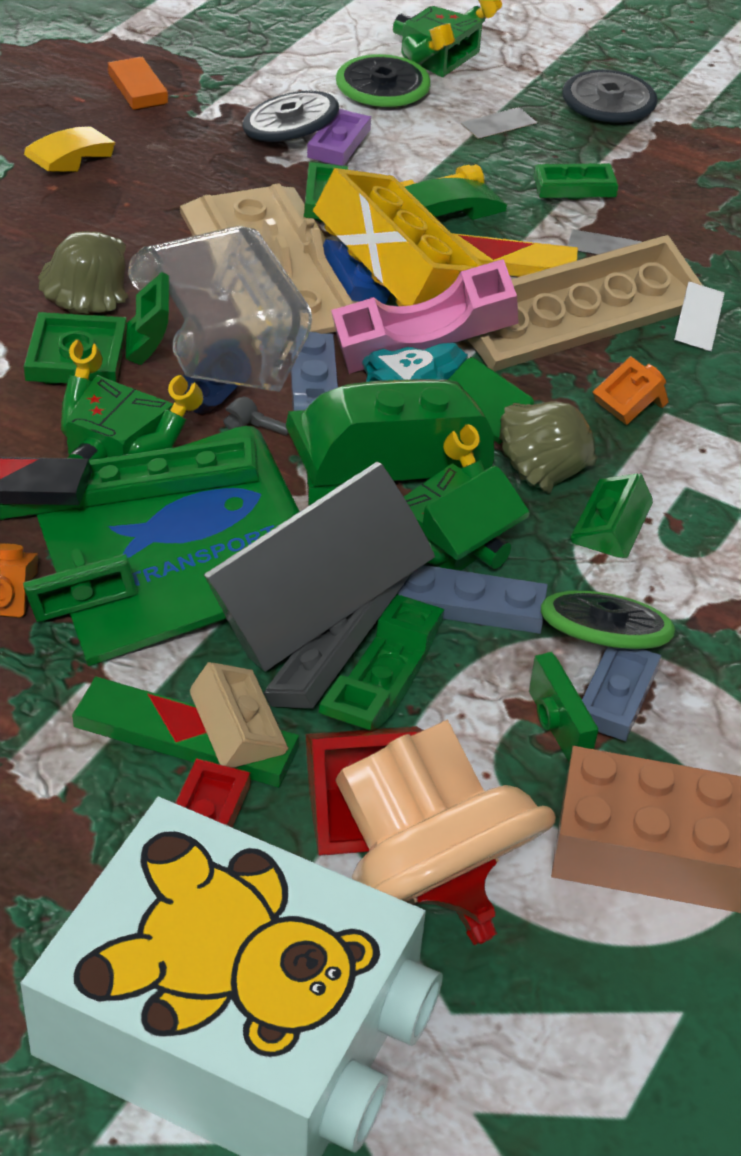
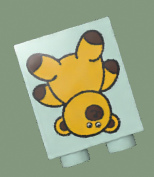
(232, 988)

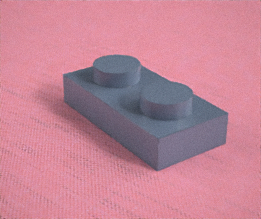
(620, 689)

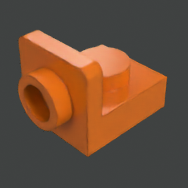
(631, 390)

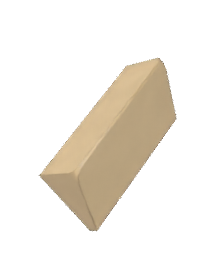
(236, 715)

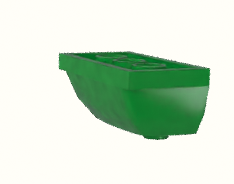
(389, 424)

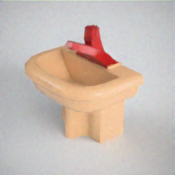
(435, 826)

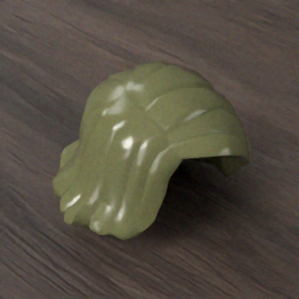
(86, 273)
(546, 442)

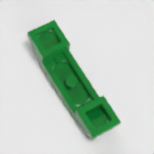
(456, 194)
(387, 666)

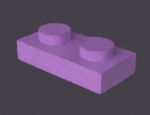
(339, 138)

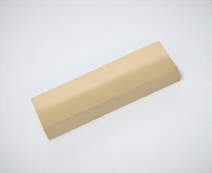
(590, 301)

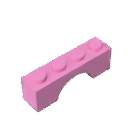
(473, 305)

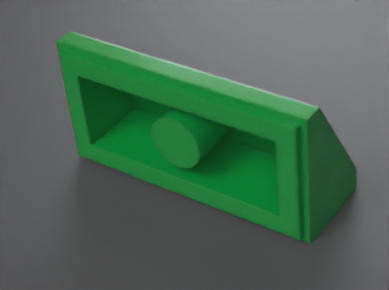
(489, 391)
(473, 513)
(614, 515)
(81, 588)

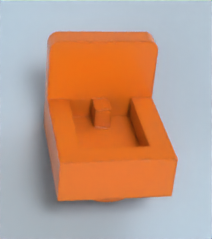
(15, 569)

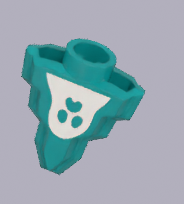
(414, 363)

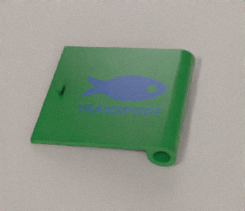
(169, 549)

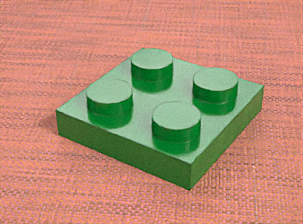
(54, 333)

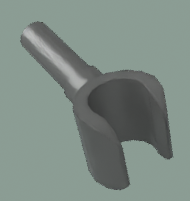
(244, 411)

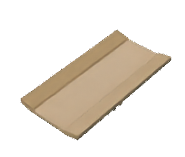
(294, 240)

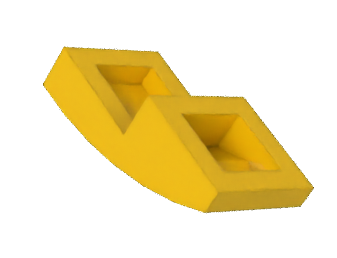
(66, 148)

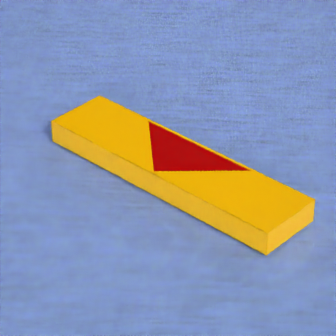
(519, 256)

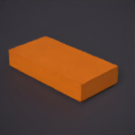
(138, 83)

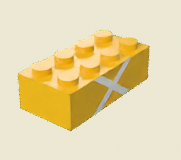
(392, 235)

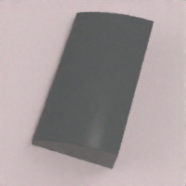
(319, 566)

